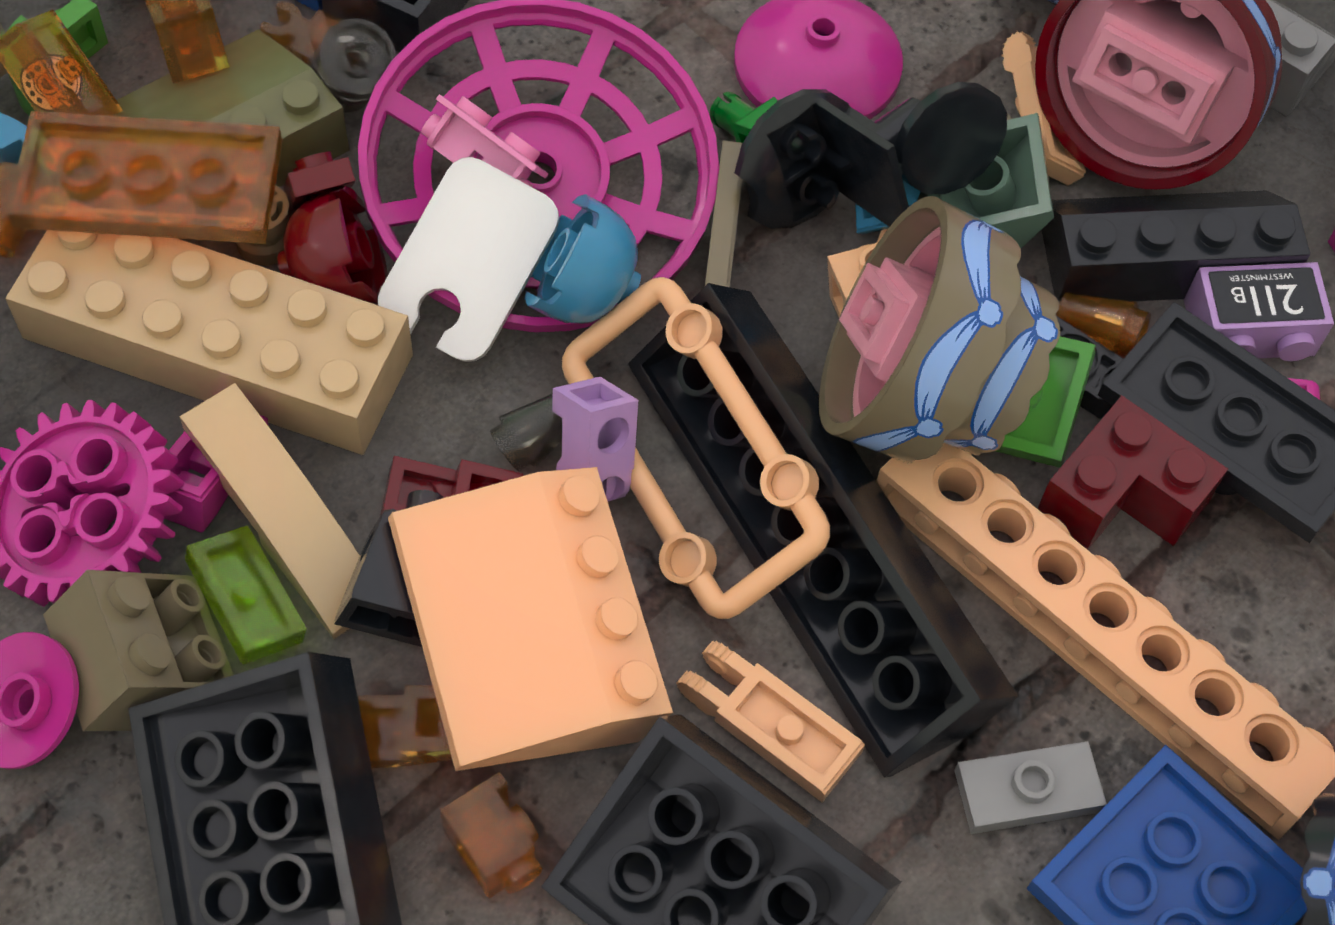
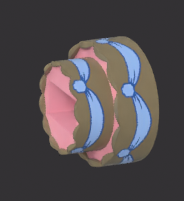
(937, 339)

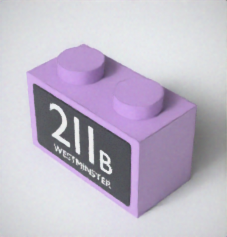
(1264, 307)

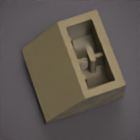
(135, 641)

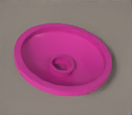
(819, 47)

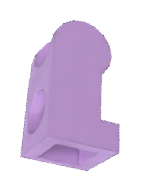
(598, 431)

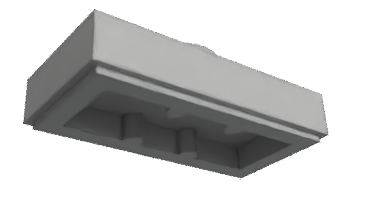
(1029, 787)

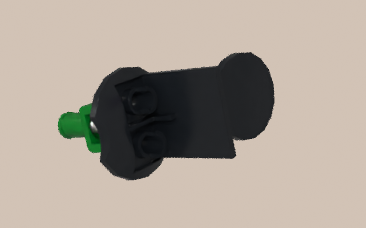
(817, 146)

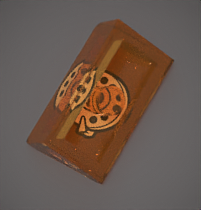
(54, 69)

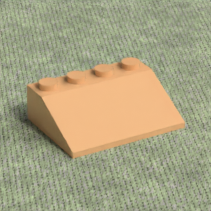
(529, 619)

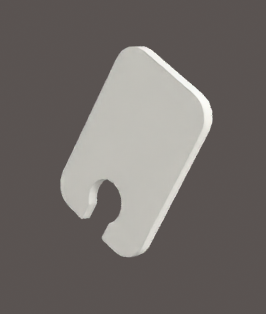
(478, 243)

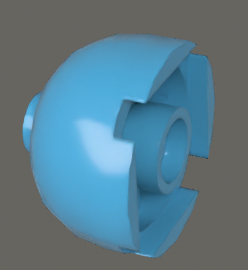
(586, 265)

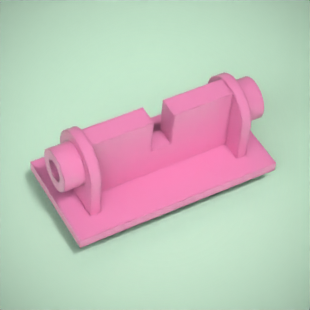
(464, 132)

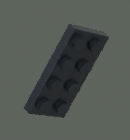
(1239, 413)

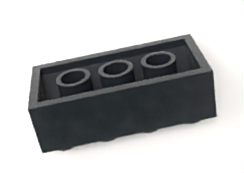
(1158, 242)

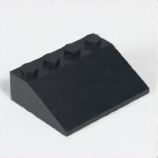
(265, 800)
(710, 843)

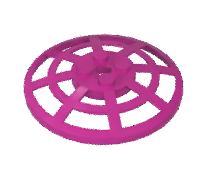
(557, 132)

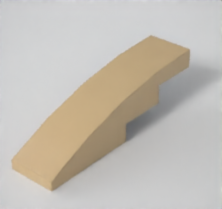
(275, 500)

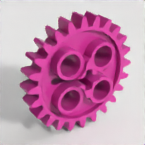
(82, 499)

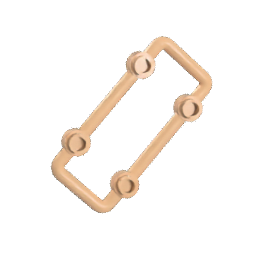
(784, 480)

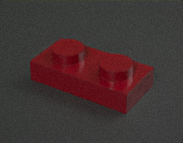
(316, 175)

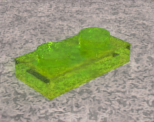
(245, 594)

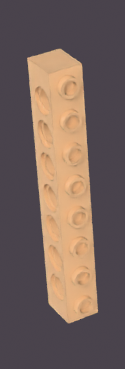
(1112, 658)

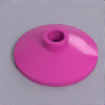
(35, 697)

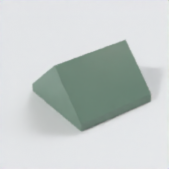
(1014, 187)

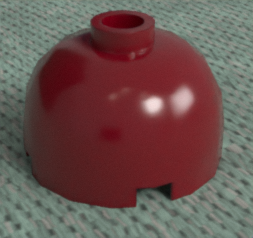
(332, 248)

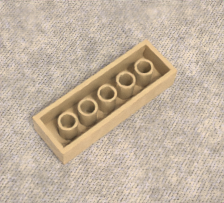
(216, 321)

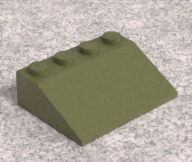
(259, 88)

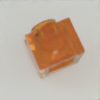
(492, 838)

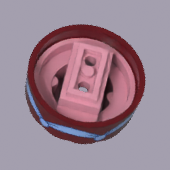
(1157, 85)

